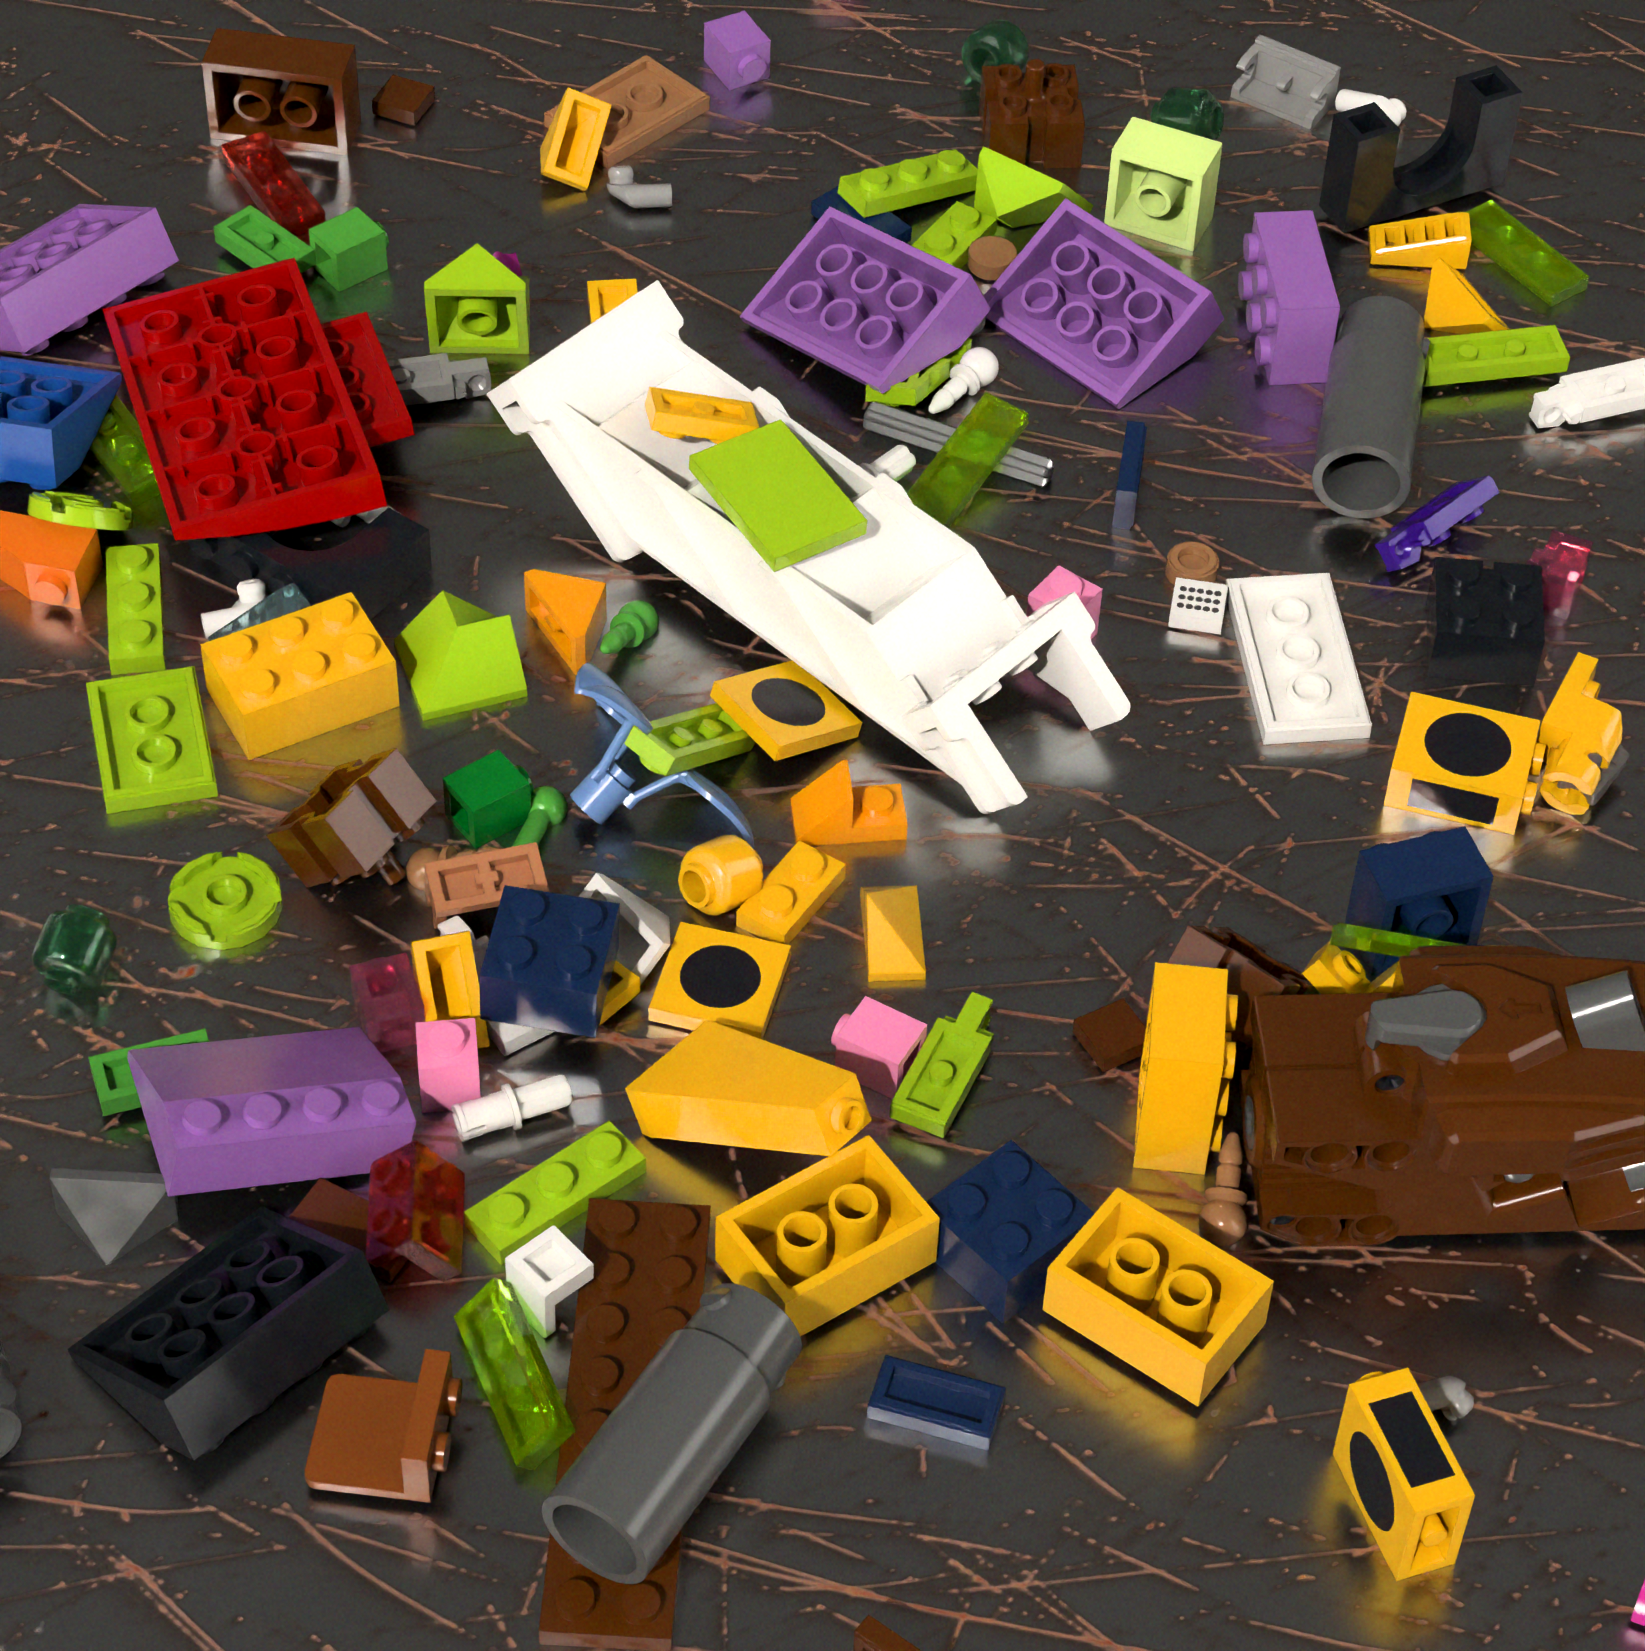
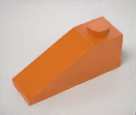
(48, 559)

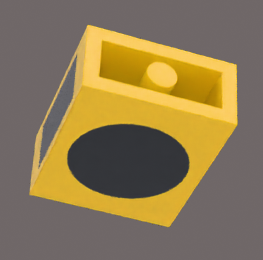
(1465, 763)
(1402, 1473)

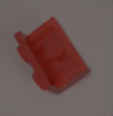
(416, 1210)

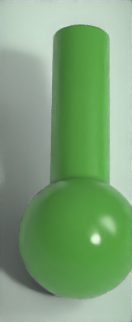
(547, 810)

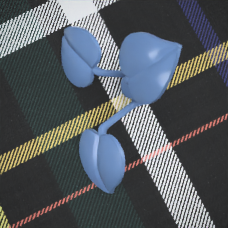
(611, 781)

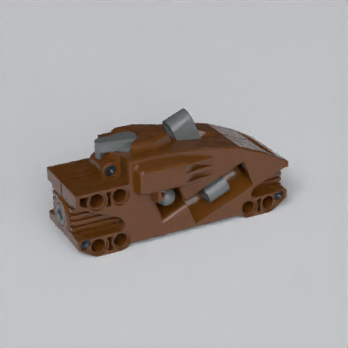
(1457, 1104)

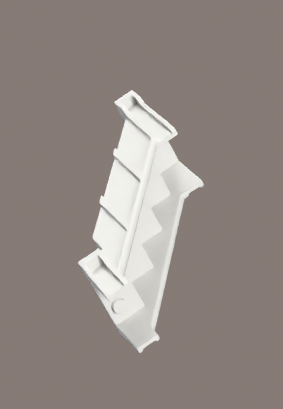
(887, 621)

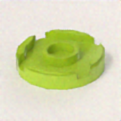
(80, 510)
(224, 900)

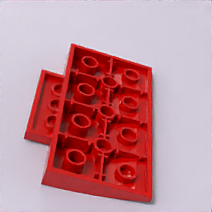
(256, 403)

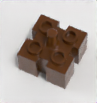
(1033, 113)
(353, 821)
(1249, 971)

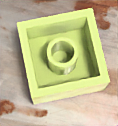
(1162, 183)

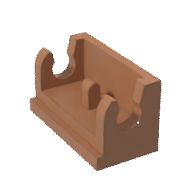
(479, 879)

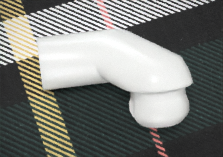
(1351, 99)
(250, 593)

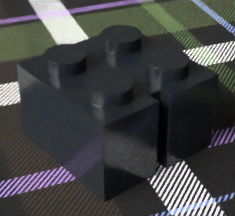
(1485, 621)

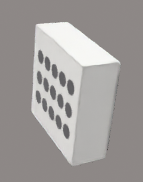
(1198, 605)

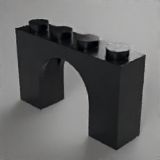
(1468, 157)
(371, 565)

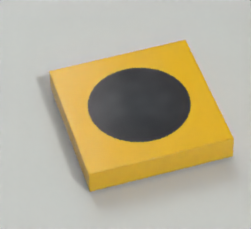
(785, 710)
(719, 980)

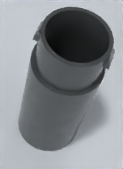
(1371, 408)
(672, 1434)

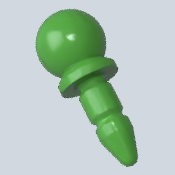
(631, 626)

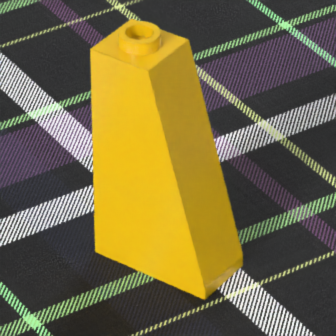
(748, 1095)

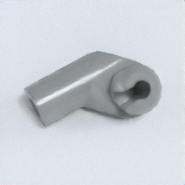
(636, 194)

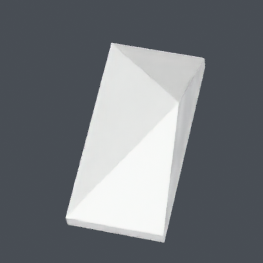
(642, 928)

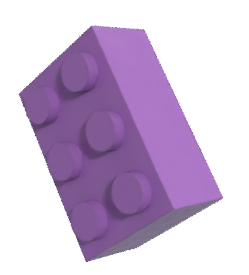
(1289, 297)

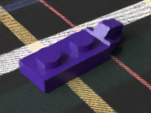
(1432, 521)

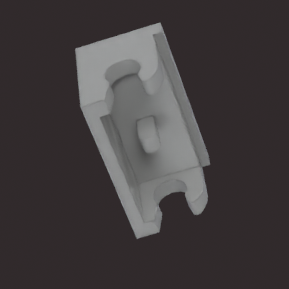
(1286, 82)

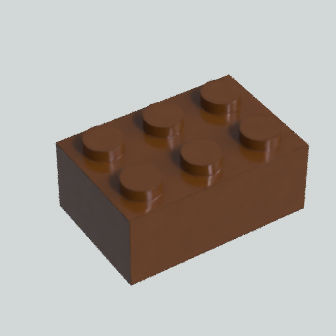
(284, 86)

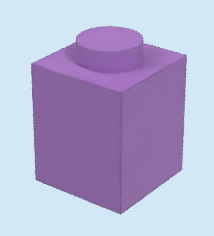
(737, 50)

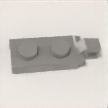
(440, 379)

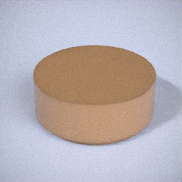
(990, 257)
(1192, 562)

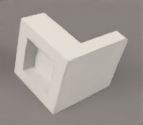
(545, 1274)

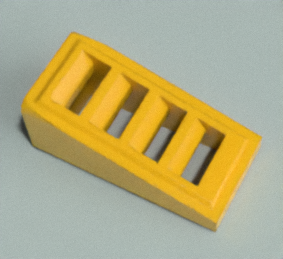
(1422, 241)

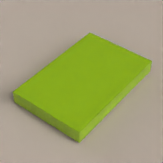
(777, 495)
(151, 740)

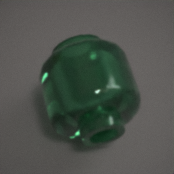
(994, 45)
(1190, 111)
(74, 949)

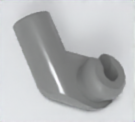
(1449, 1395)

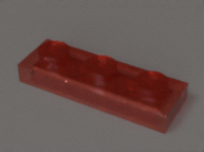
(273, 183)

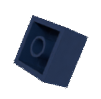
(1421, 888)
(549, 961)
(1005, 1229)

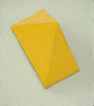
(574, 139)
(1456, 305)
(892, 933)
(449, 980)

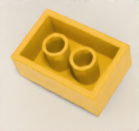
(300, 675)
(1184, 1068)
(829, 1235)
(1157, 1296)

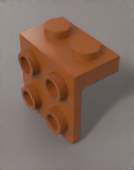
(385, 1432)

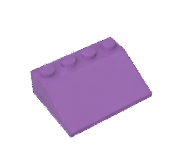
(76, 267)
(867, 303)
(1101, 306)
(270, 1109)

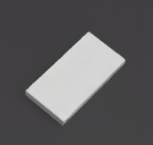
(1297, 659)

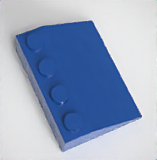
(49, 418)

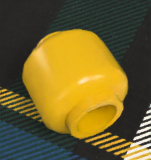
(720, 874)

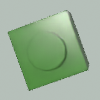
(349, 249)

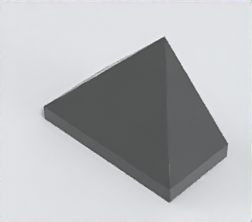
(112, 1208)

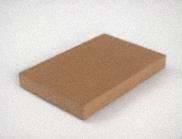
(645, 107)

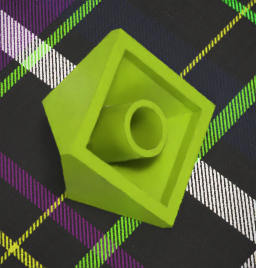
(1017, 192)
(477, 307)
(459, 658)

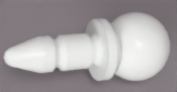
(976, 369)

